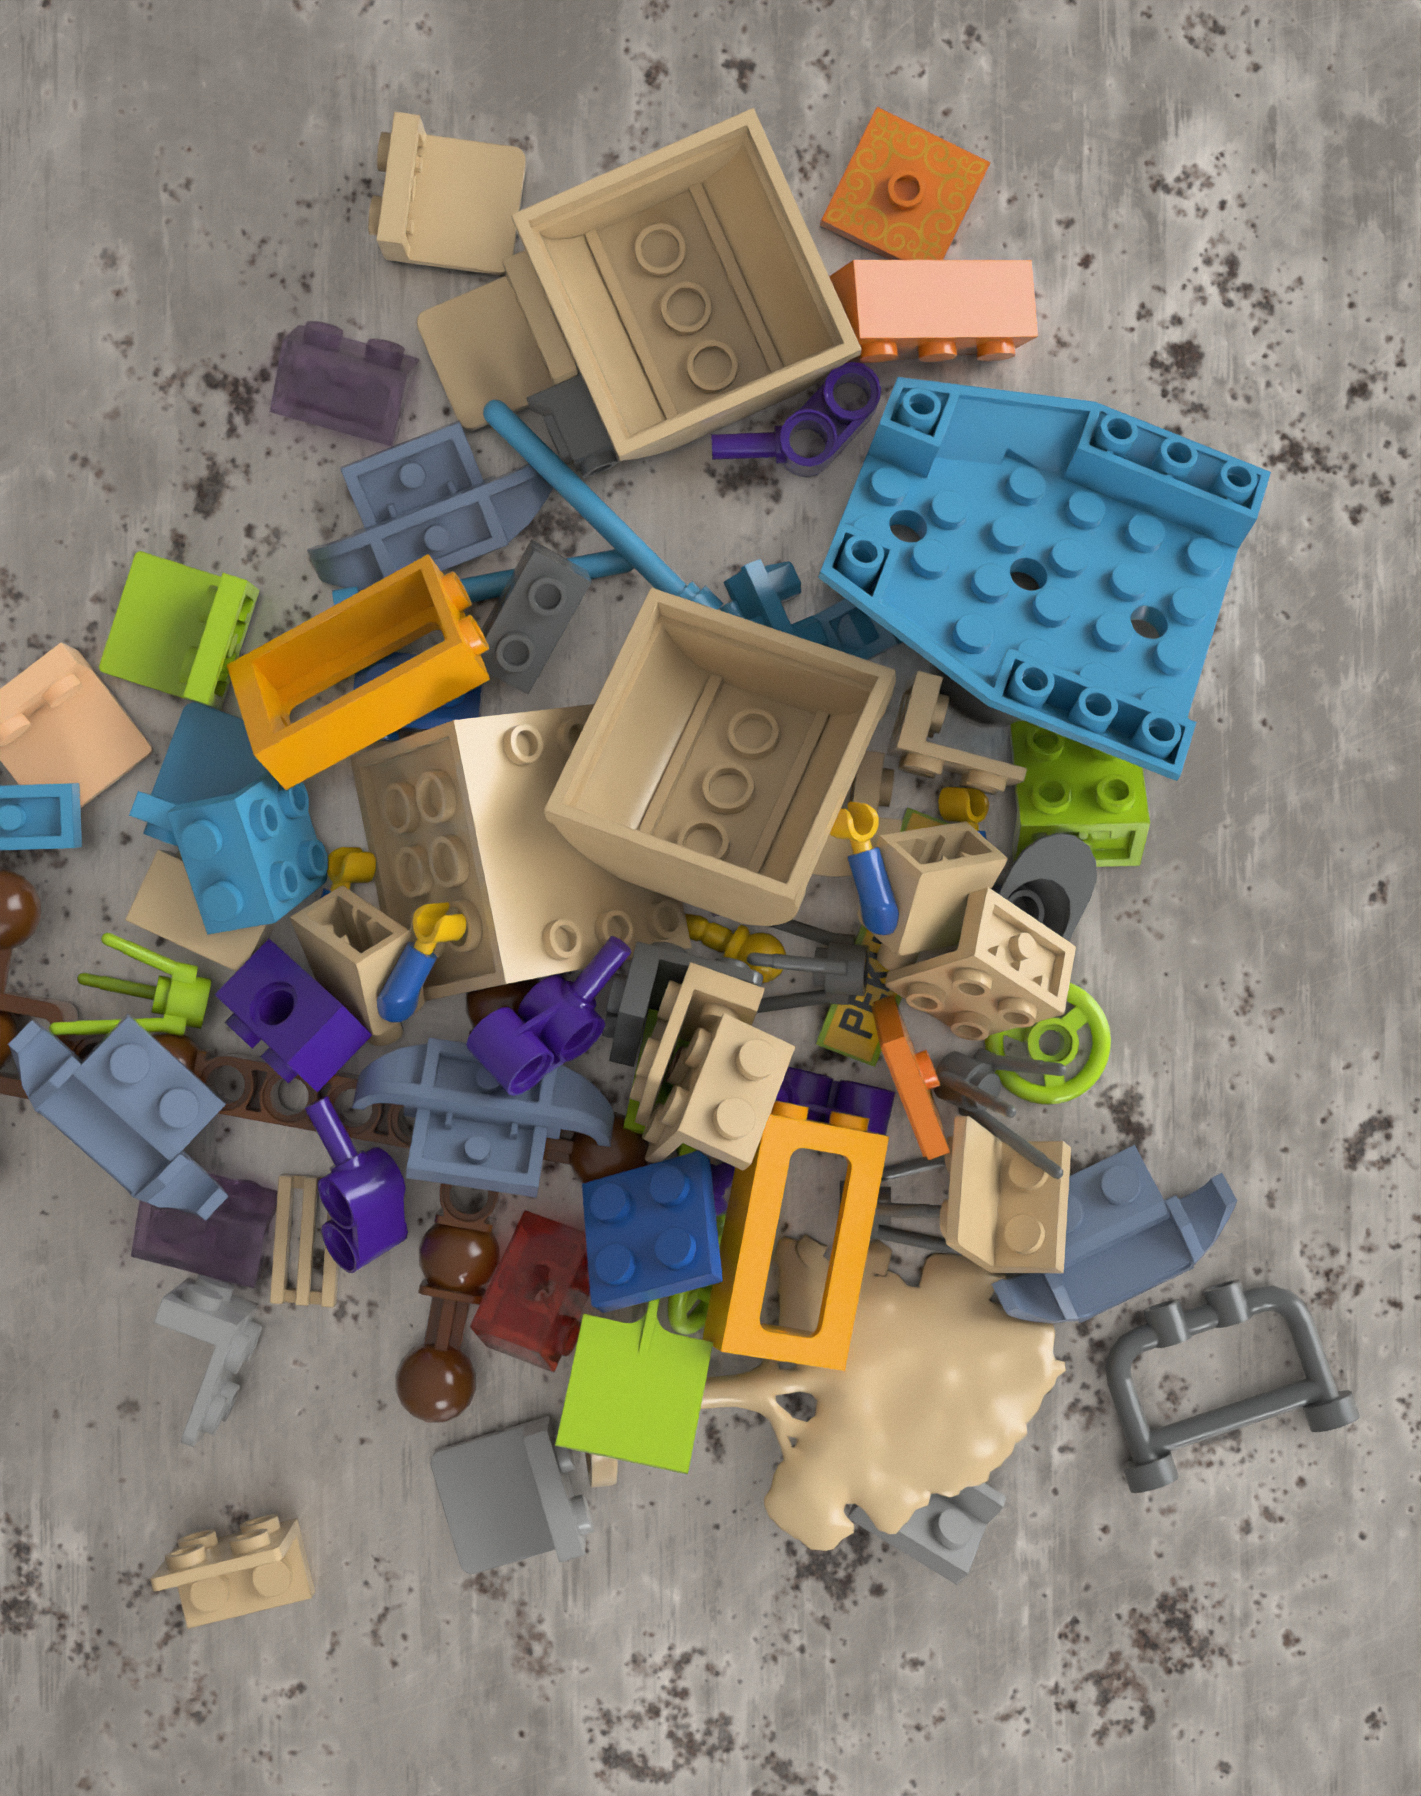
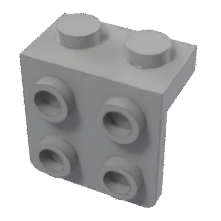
(216, 1316)
(511, 1497)

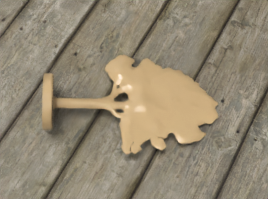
(925, 1400)

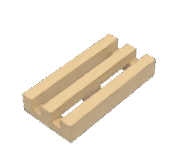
(302, 1294)

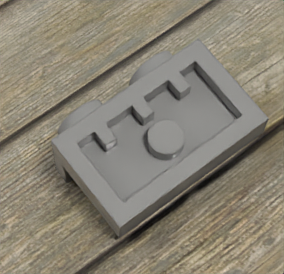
(944, 1531)

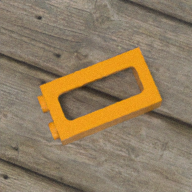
(343, 643)
(751, 1231)

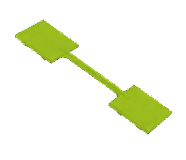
(634, 1383)

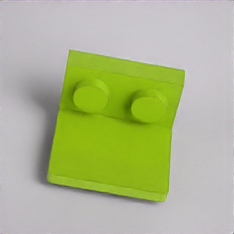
(179, 629)
(1078, 794)

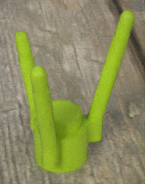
(178, 998)

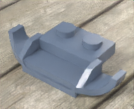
(425, 502)
(126, 1110)
(470, 1126)
(1119, 1241)

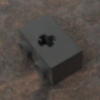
(532, 615)

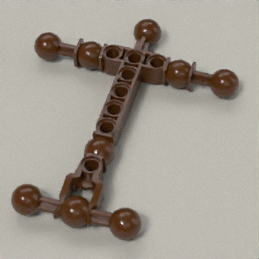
(455, 1252)

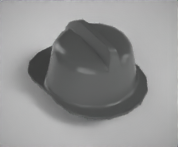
(1051, 881)

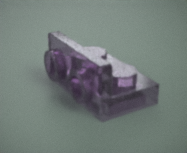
(343, 382)
(223, 1246)

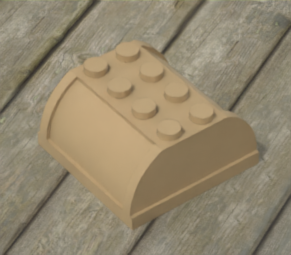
(688, 288)
(718, 759)

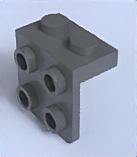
(645, 988)

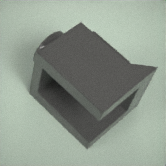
(575, 426)

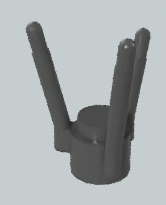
(838, 968)
(976, 1087)
(886, 1209)

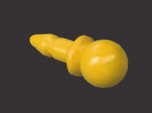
(736, 945)

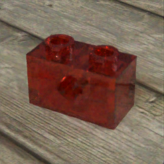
(511, 1318)

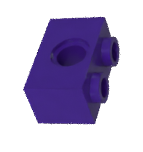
(293, 1015)

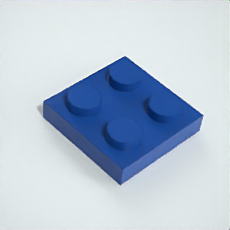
(651, 1232)

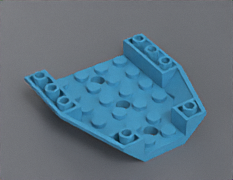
(1090, 506)

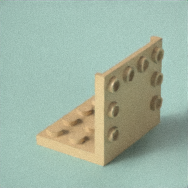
(466, 825)

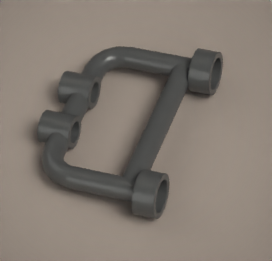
(1170, 1325)

